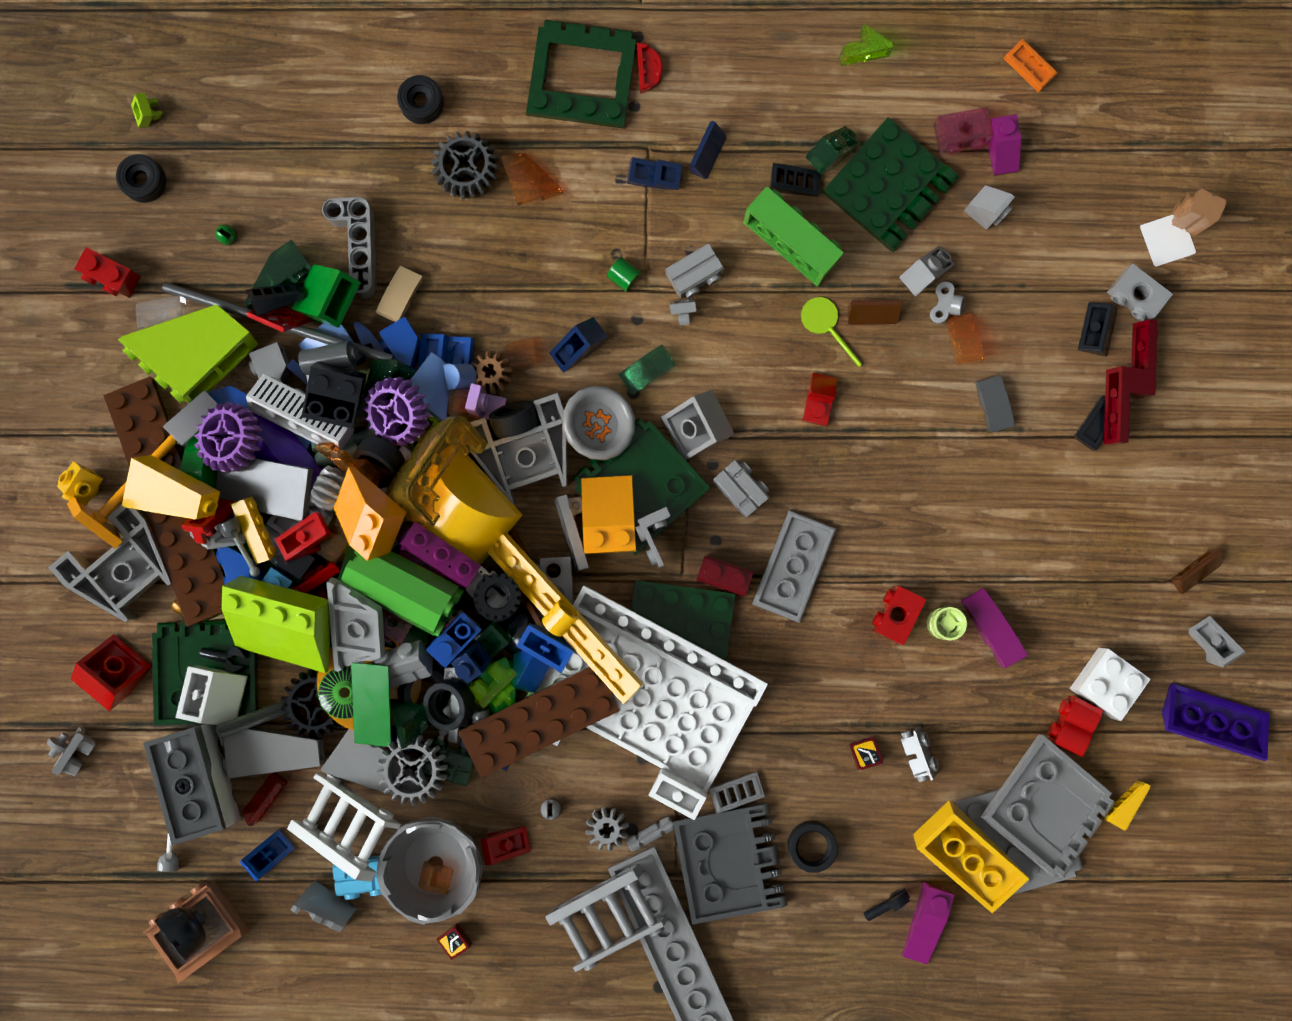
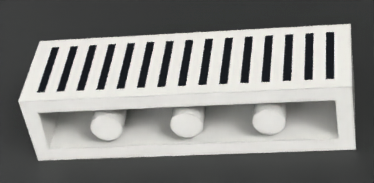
(284, 407)

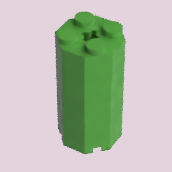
(404, 590)

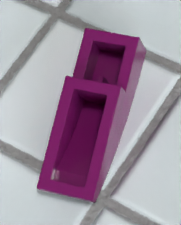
(994, 628)

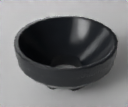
(515, 627)

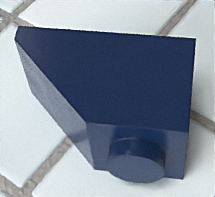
(578, 344)

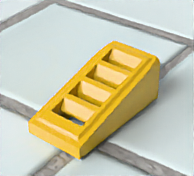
(1127, 805)

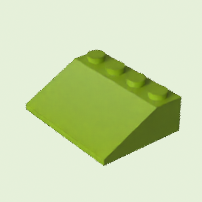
(278, 622)

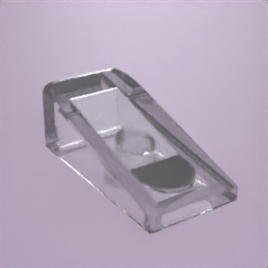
(159, 311)

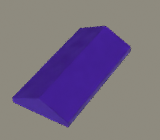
(283, 447)
(1216, 721)

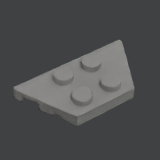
(354, 625)

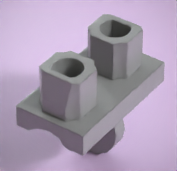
(66, 762)

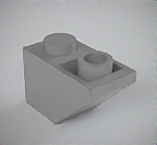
(990, 206)
(927, 270)
(271, 362)

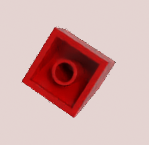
(110, 672)

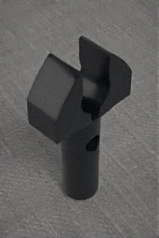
(225, 657)
(896, 901)

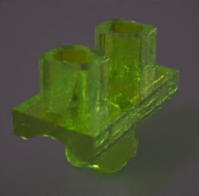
(486, 694)

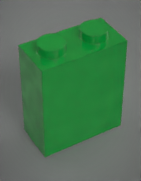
(327, 295)

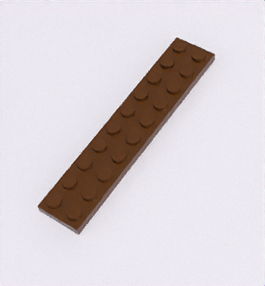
(190, 566)

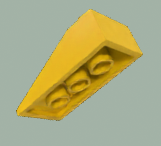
(969, 857)

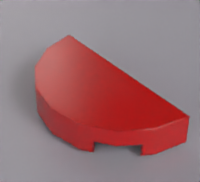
(649, 67)
(316, 576)

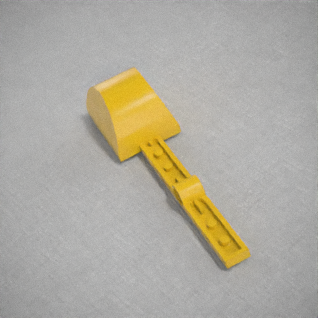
(477, 523)

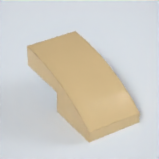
(399, 294)

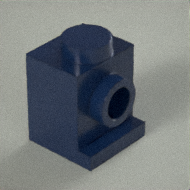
(465, 664)

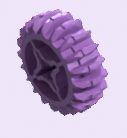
(404, 408)
(228, 437)

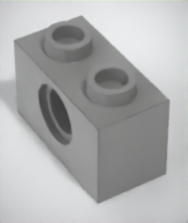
(1153, 294)

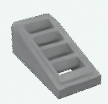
(734, 783)

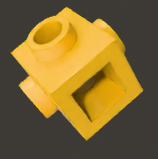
(79, 483)

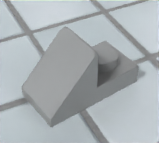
(1217, 644)

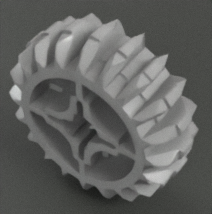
(420, 778)

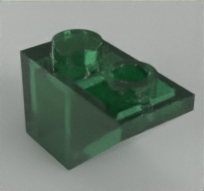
(833, 149)

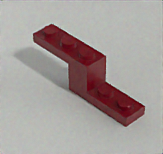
(1130, 382)

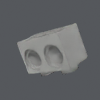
(564, 581)

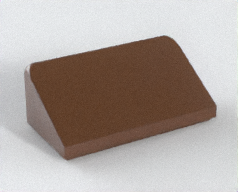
(874, 312)
(1197, 570)

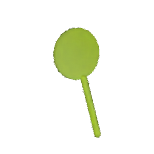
(819, 317)

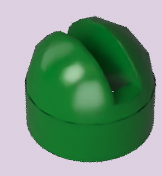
(222, 239)

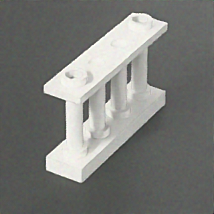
(324, 842)

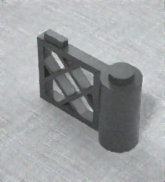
(339, 355)

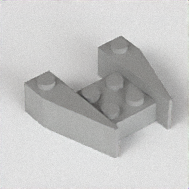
(527, 456)
(119, 573)

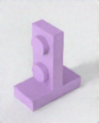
(480, 403)

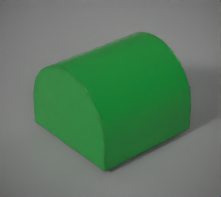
(623, 274)

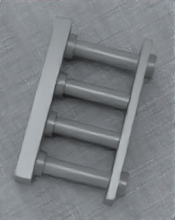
(607, 892)

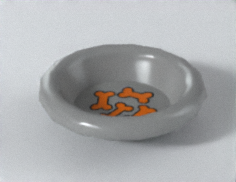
(598, 422)

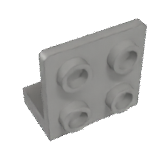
(655, 521)

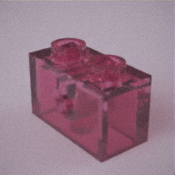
(973, 122)

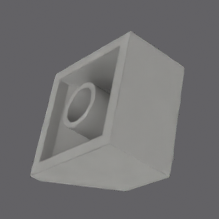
(697, 425)

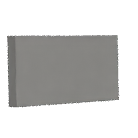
(793, 566)

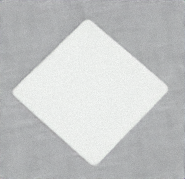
(1166, 241)

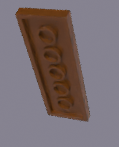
(538, 721)

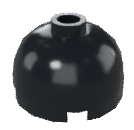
(183, 930)

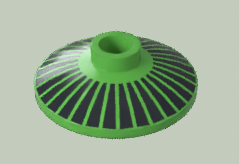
(330, 697)

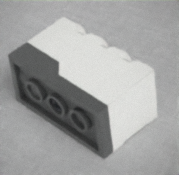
(192, 783)

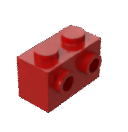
(107, 272)

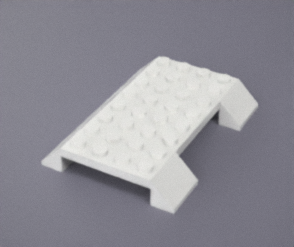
(682, 713)

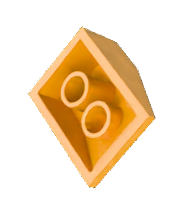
(367, 515)
(608, 515)

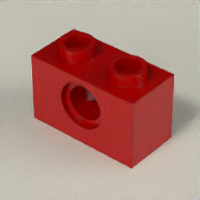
(911, 607)

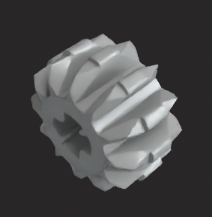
(327, 488)
(598, 823)

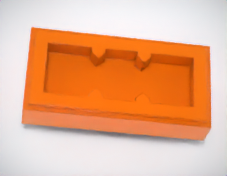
(1030, 65)

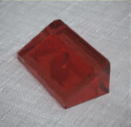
(264, 798)

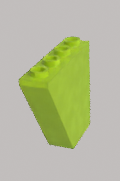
(190, 350)

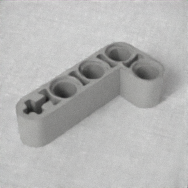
(356, 248)

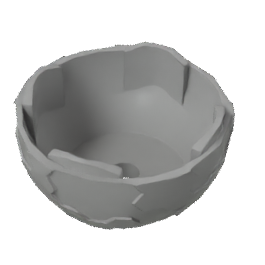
(403, 861)

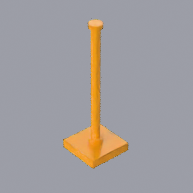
(97, 520)

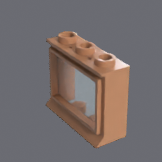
(221, 927)

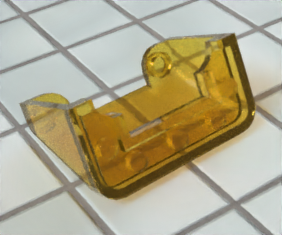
(426, 464)

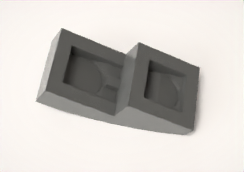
(995, 403)

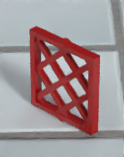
(278, 324)

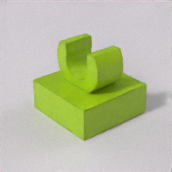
(142, 110)

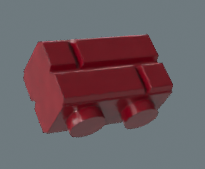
(724, 576)

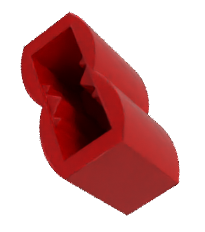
(1075, 725)

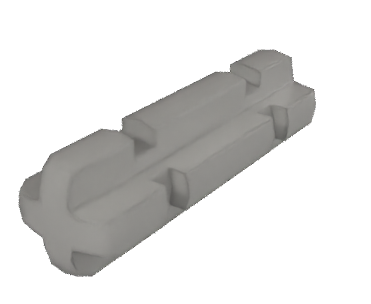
(650, 834)

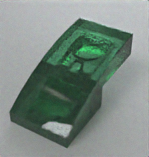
(647, 369)

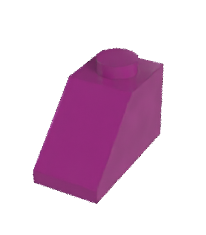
(1005, 145)

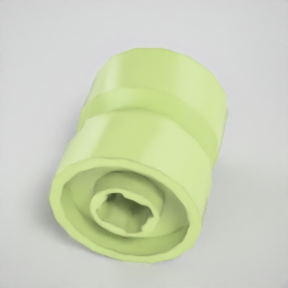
(946, 623)

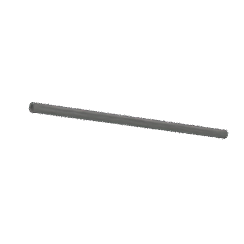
(242, 311)

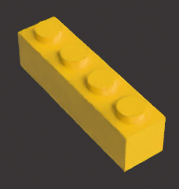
(254, 530)

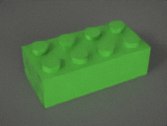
(793, 235)

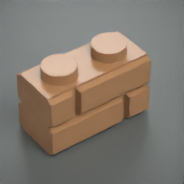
(1198, 211)

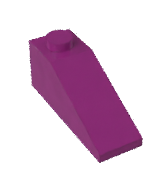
(928, 922)

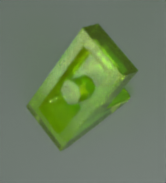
(872, 47)

